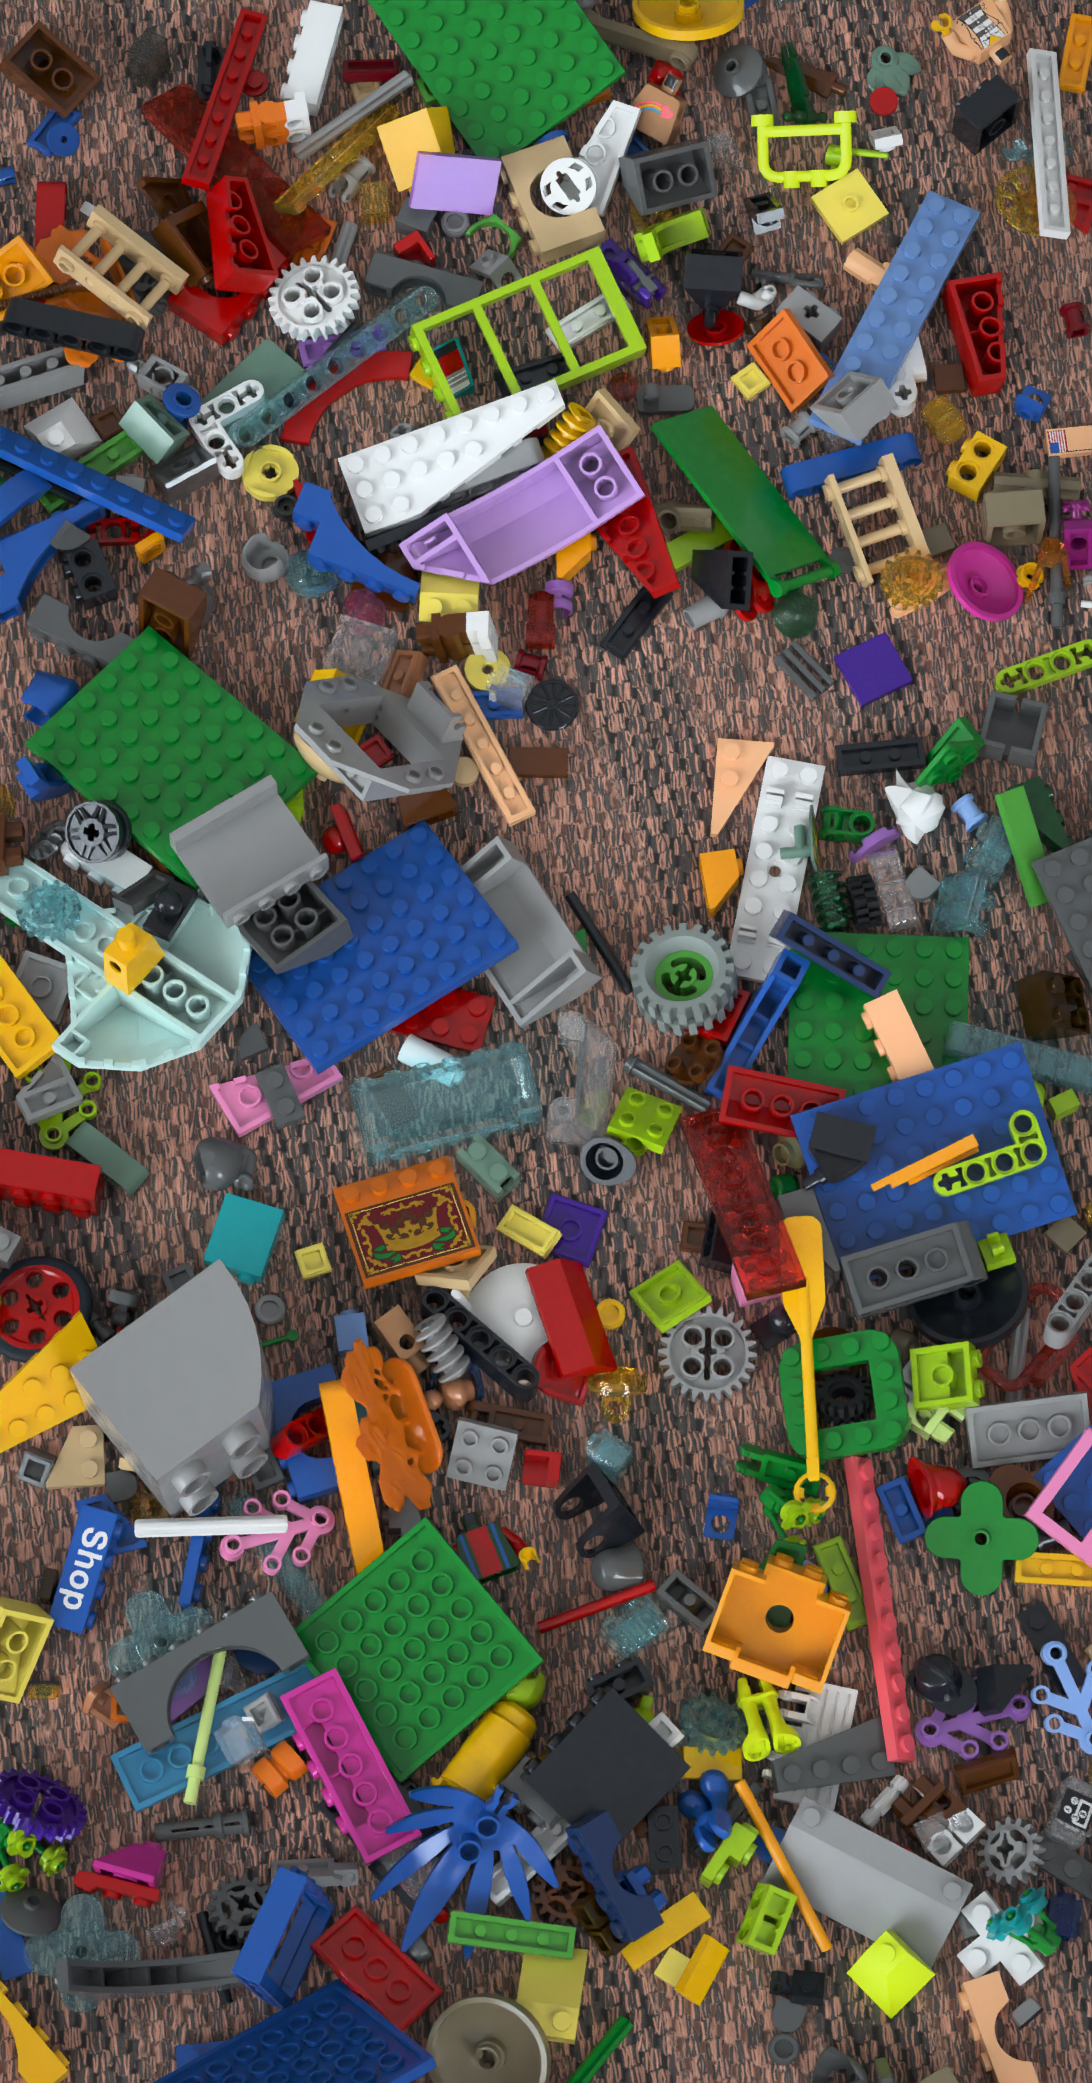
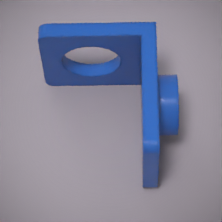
(1029, 408)
(724, 1505)

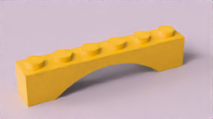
(35, 2058)

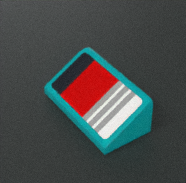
(455, 367)

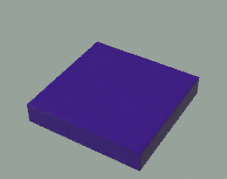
(873, 669)
(580, 1228)

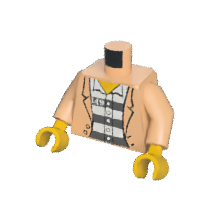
(979, 32)

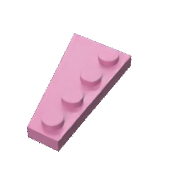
(245, 1104)

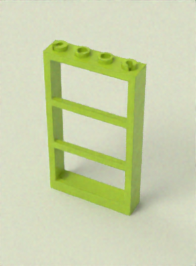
(594, 257)

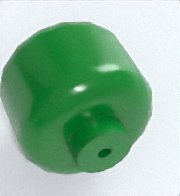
(783, 1184)

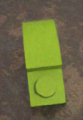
(671, 234)

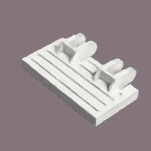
(823, 1717)

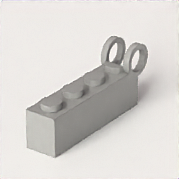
(37, 378)

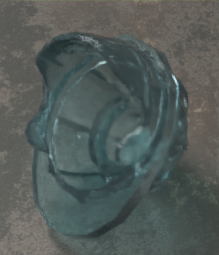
(307, 581)

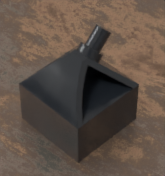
(712, 279)
(838, 1149)

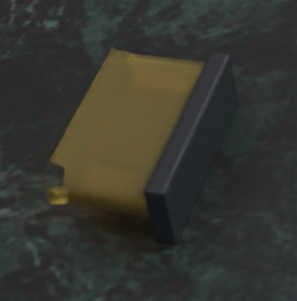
(43, 1690)

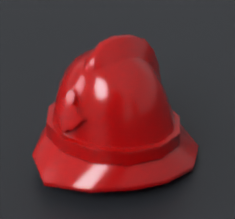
(934, 1486)

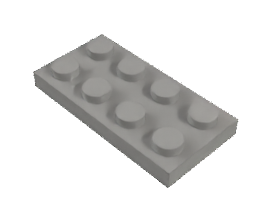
(1024, 1428)

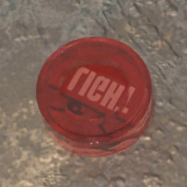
(623, 386)

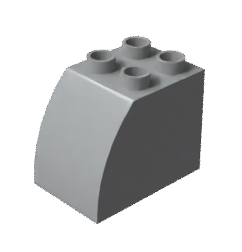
(185, 1392)

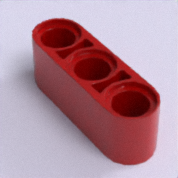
(300, 1435)

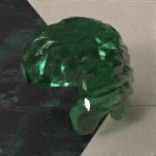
(795, 614)

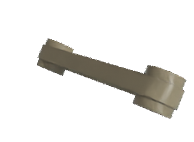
(677, 53)

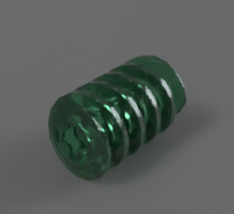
(828, 900)

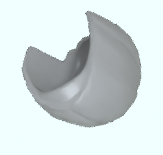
(264, 559)

